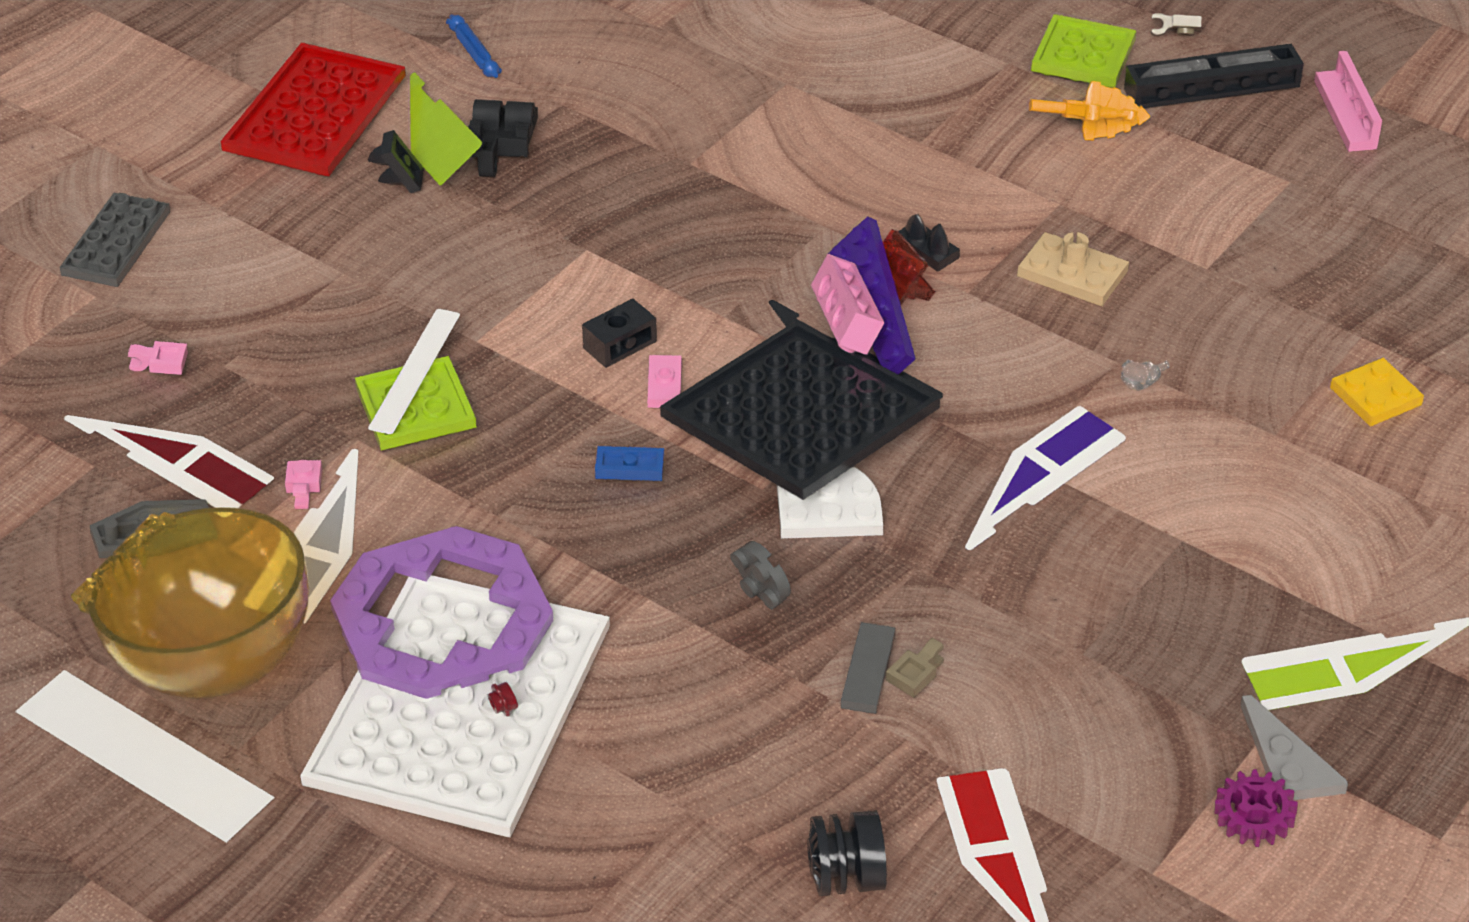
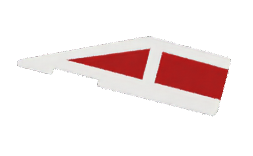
(995, 840)

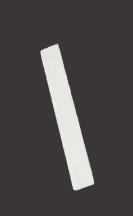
(414, 371)

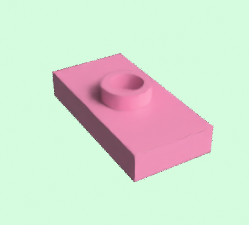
(663, 379)

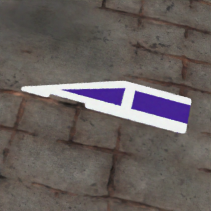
(1045, 465)

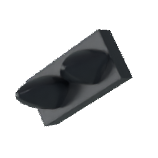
(403, 165)
(930, 244)

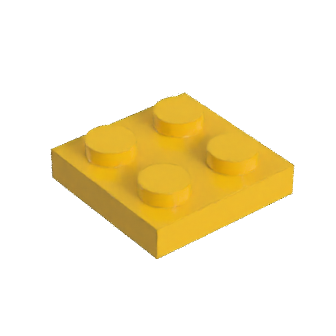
(1377, 391)

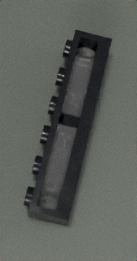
(1214, 76)

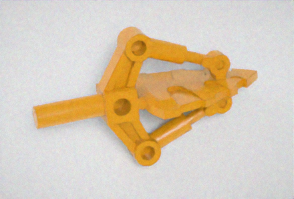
(1102, 111)

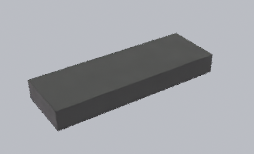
(868, 668)

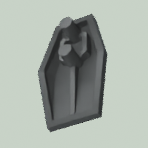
(115, 529)

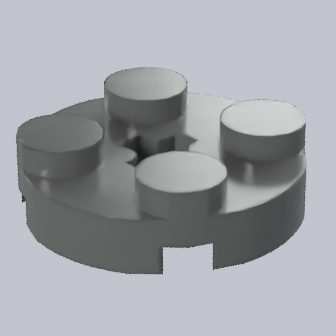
(759, 575)

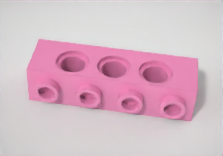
(847, 304)

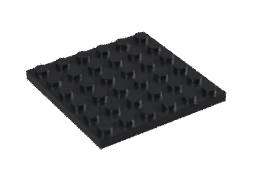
(800, 409)

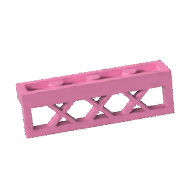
(1350, 105)

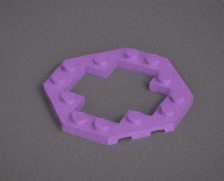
(465, 663)

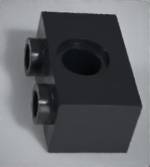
(619, 332)

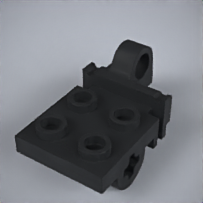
(503, 131)

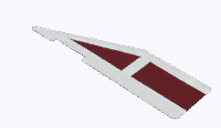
(185, 461)

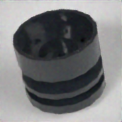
(847, 853)

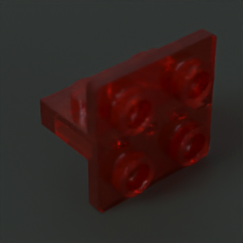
(906, 268)

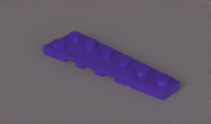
(868, 253)

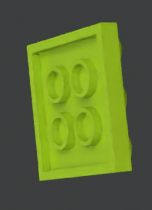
(1083, 50)
(435, 410)

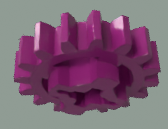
(1256, 808)

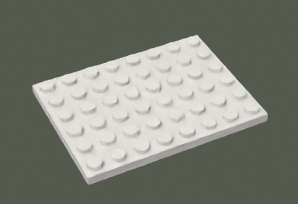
(452, 751)

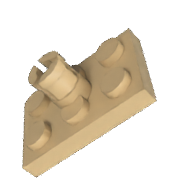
(1073, 267)

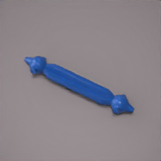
(473, 46)

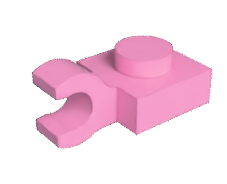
(162, 358)
(302, 479)

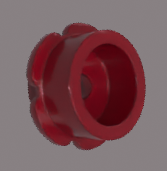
(502, 699)

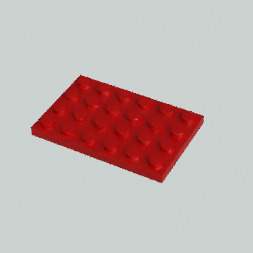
(313, 109)

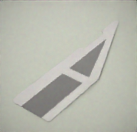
(329, 532)

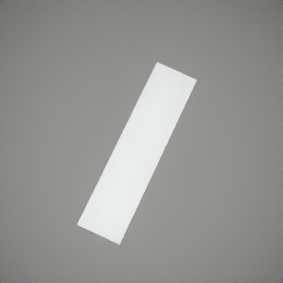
(145, 755)

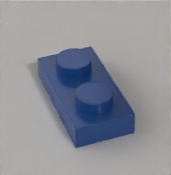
(629, 463)

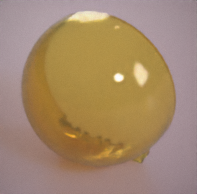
(200, 600)

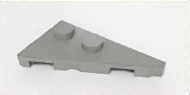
(1289, 756)

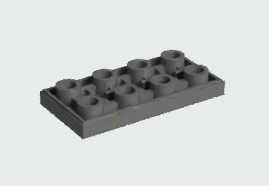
(115, 239)

